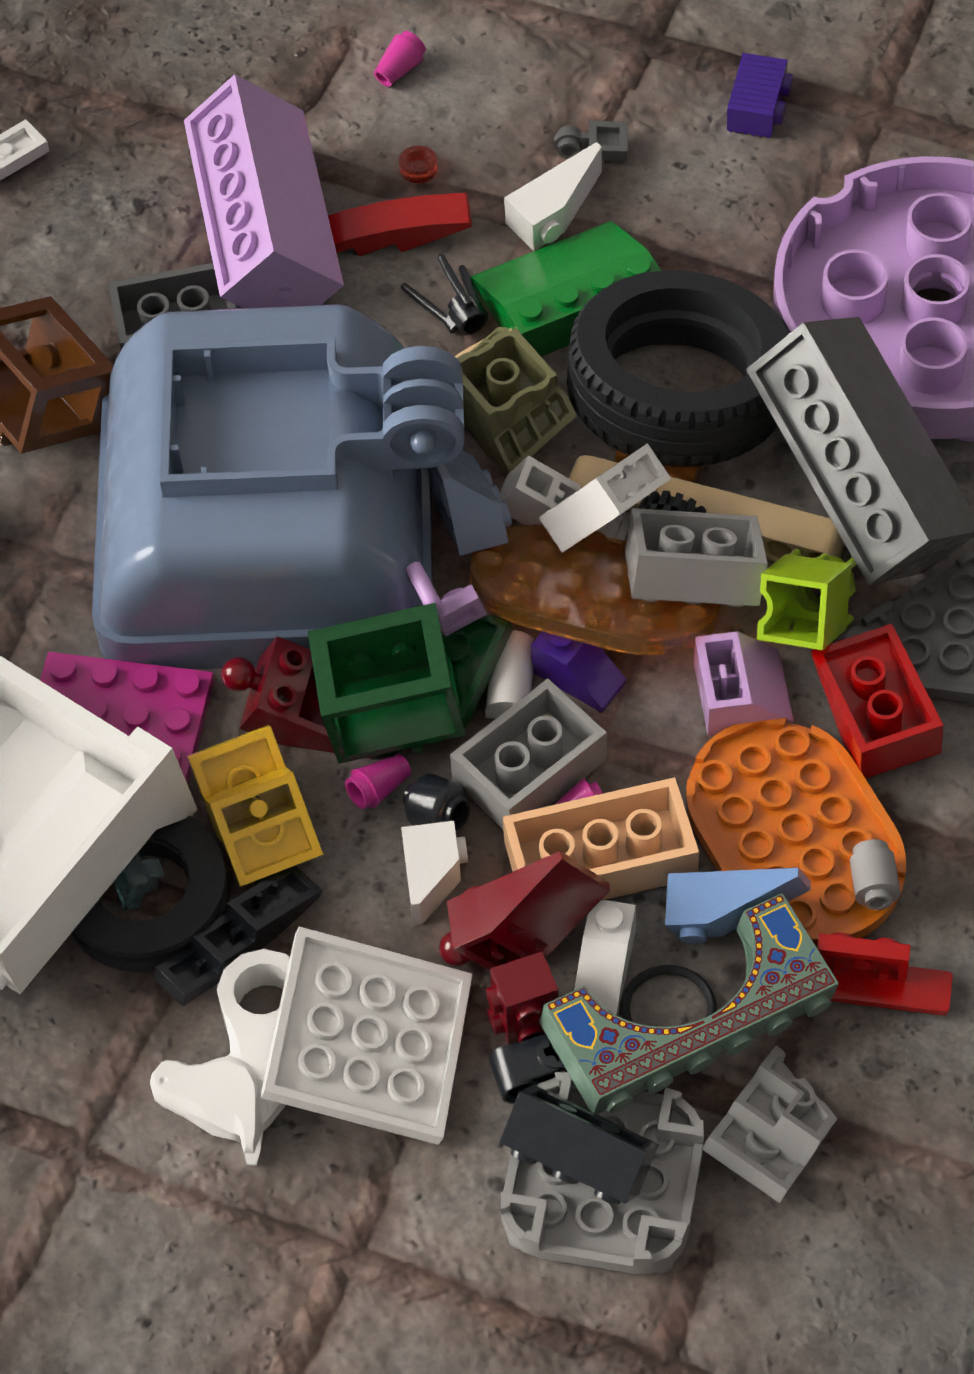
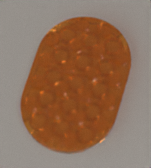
(582, 594)

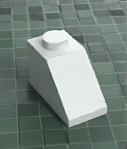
(432, 865)

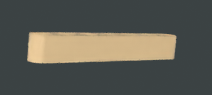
(780, 526)

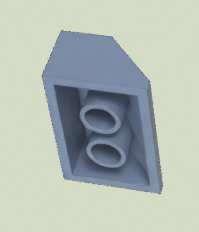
(469, 504)

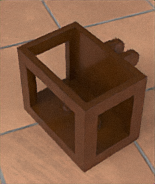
(52, 385)

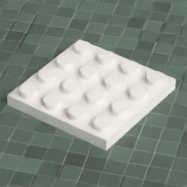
(367, 1036)

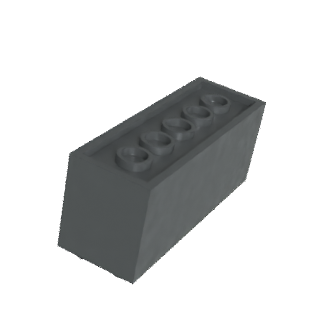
(863, 449)

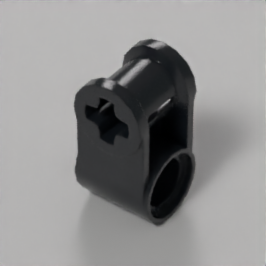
(523, 1065)

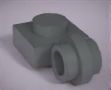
(609, 134)

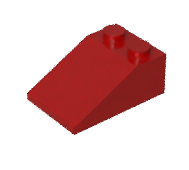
(878, 701)

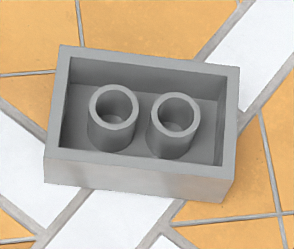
(695, 557)
(529, 754)

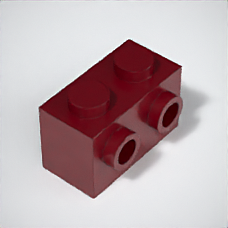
(519, 996)

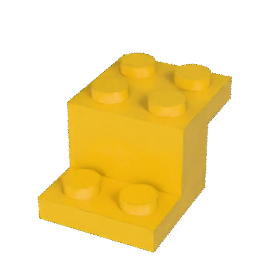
(255, 805)

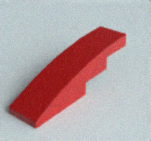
(400, 222)

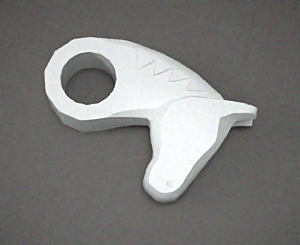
(226, 1091)

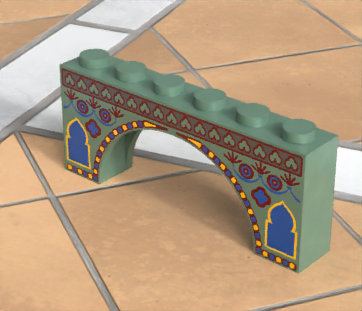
(621, 1059)

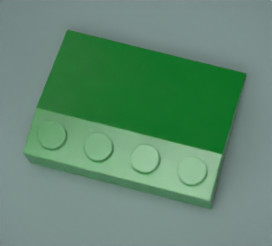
(551, 285)

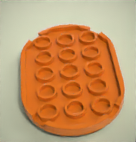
(791, 800)

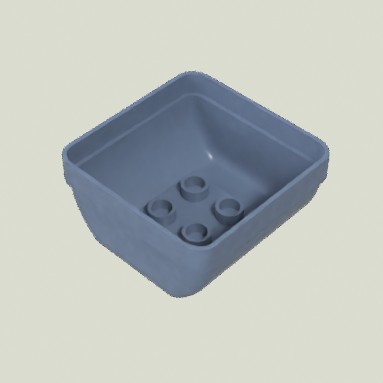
(264, 480)

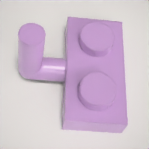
(457, 606)

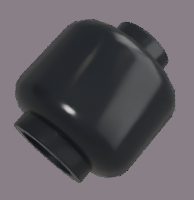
(435, 801)

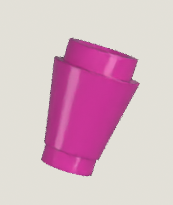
(400, 57)
(375, 781)

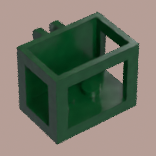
(386, 683)

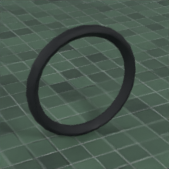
(666, 969)

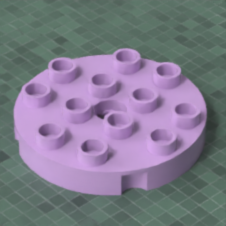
(867, 257)

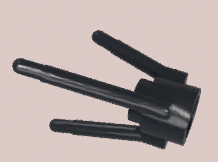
(464, 309)

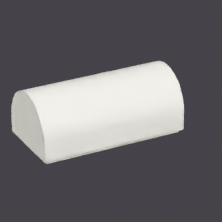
(511, 676)

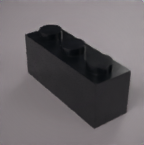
(578, 1145)

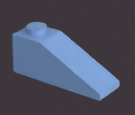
(714, 901)

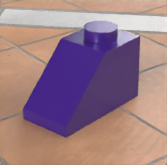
(577, 669)

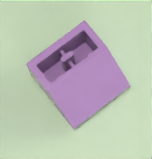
(739, 681)

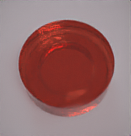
(418, 164)

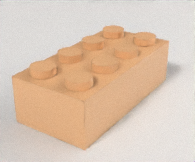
(620, 835)

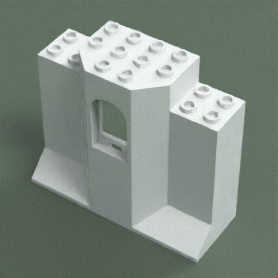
(71, 814)

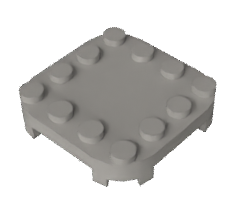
(578, 1228)

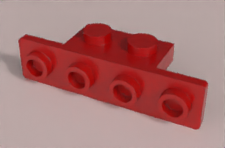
(879, 975)

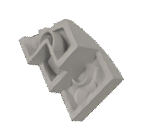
(771, 1128)

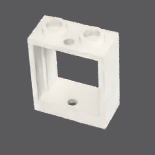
(605, 498)

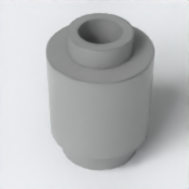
(874, 874)

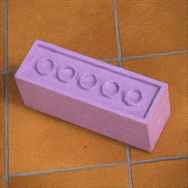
(262, 199)

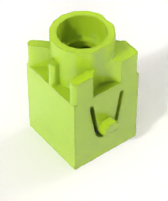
(792, 602)

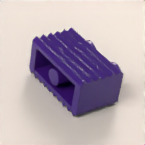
(758, 94)

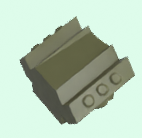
(511, 398)

